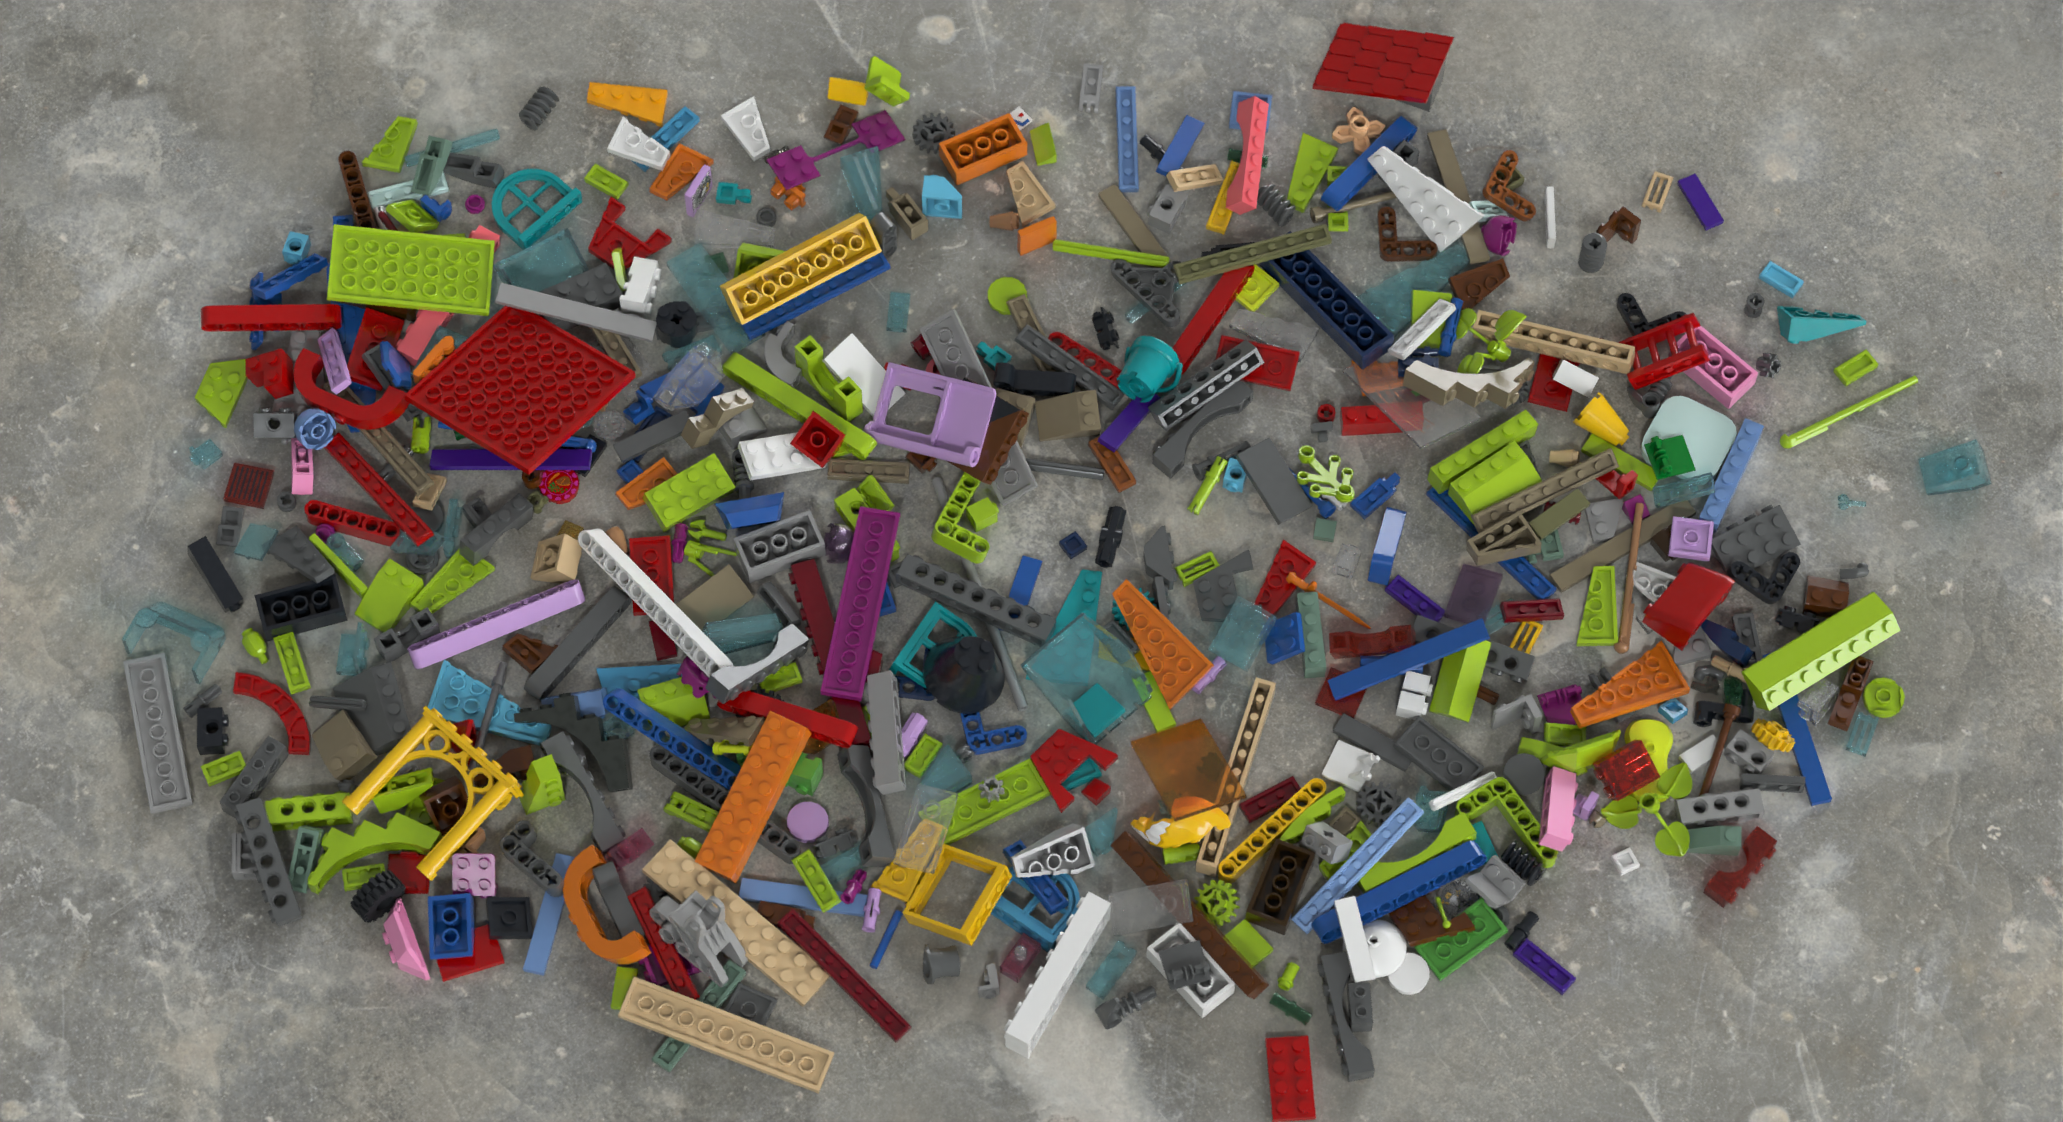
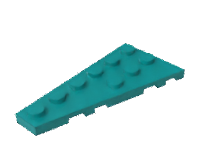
(1082, 598)

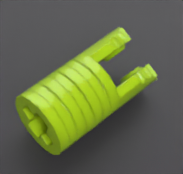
(421, 436)
(1181, 854)

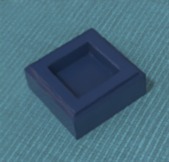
(1073, 545)

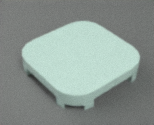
(1705, 431)

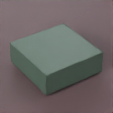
(1325, 530)

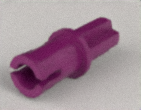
(679, 542)
(854, 886)

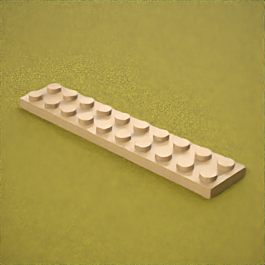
(763, 943)
(726, 1035)

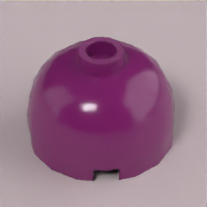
(1499, 233)

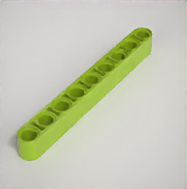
(794, 402)

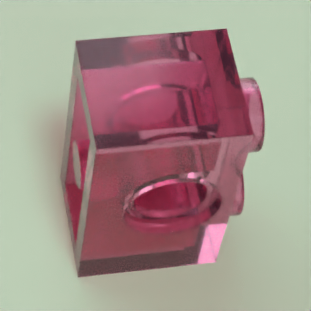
(629, 849)

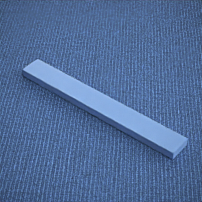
(1358, 864)

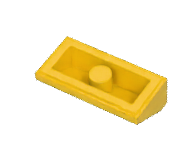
(847, 91)

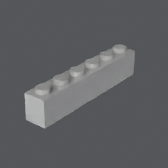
(886, 732)

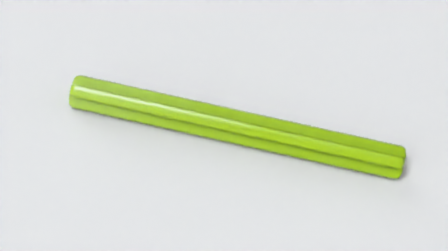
(1110, 253)

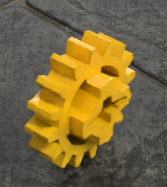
(1773, 735)

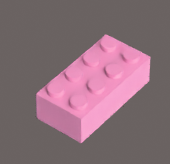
(1725, 374)

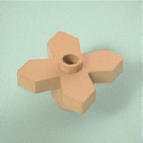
(1358, 130)

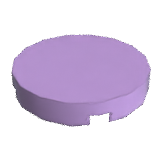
(807, 822)

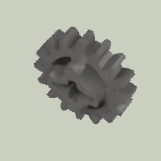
(932, 132)
(1366, 802)

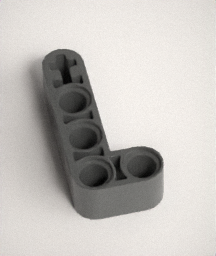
(534, 863)
(615, 899)

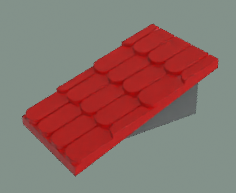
(1385, 64)

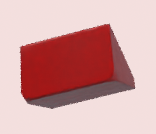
(1096, 791)

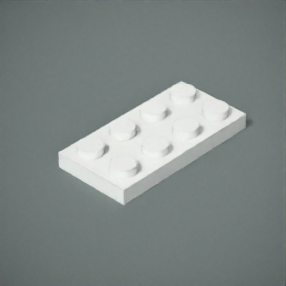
(774, 457)

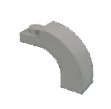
(774, 359)

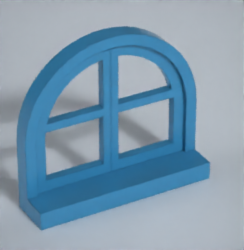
(1023, 922)

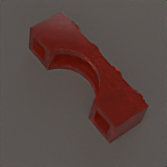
(1351, 644)
(1725, 885)

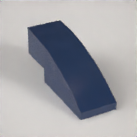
(1727, 642)

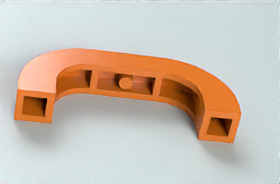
(575, 892)

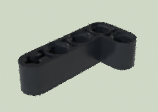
(1033, 382)

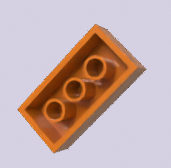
(983, 149)

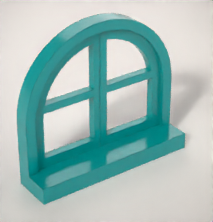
(548, 219)
(920, 638)

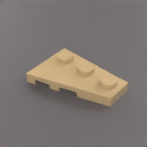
(1028, 194)

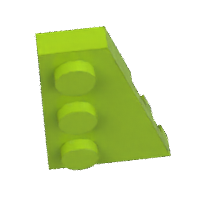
(393, 147)

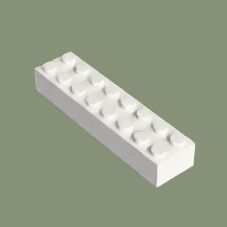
(1057, 974)

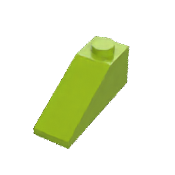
(403, 789)

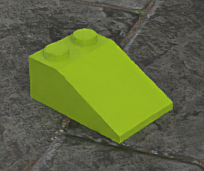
(389, 596)

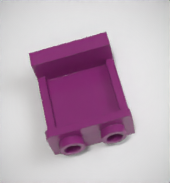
(654, 972)

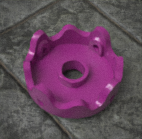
(693, 676)

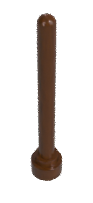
(1730, 713)

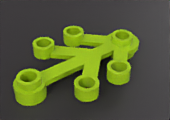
(1342, 492)

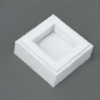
(1625, 861)

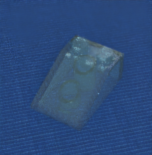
(1955, 469)

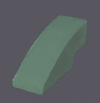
(431, 165)

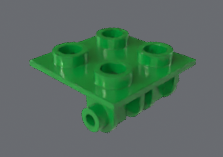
(1669, 456)

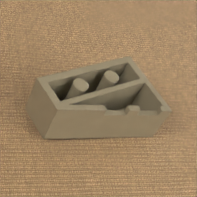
(1504, 541)

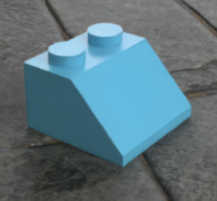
(940, 198)

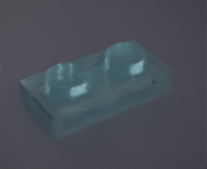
(898, 312)

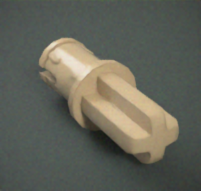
(1730, 668)

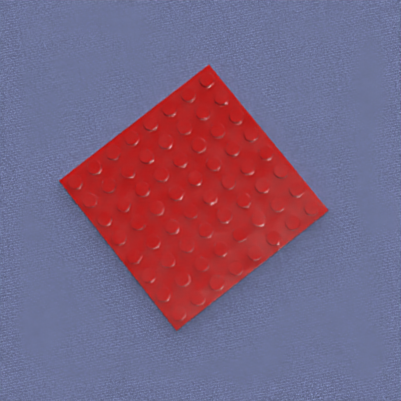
(520, 387)

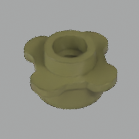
(542, 500)

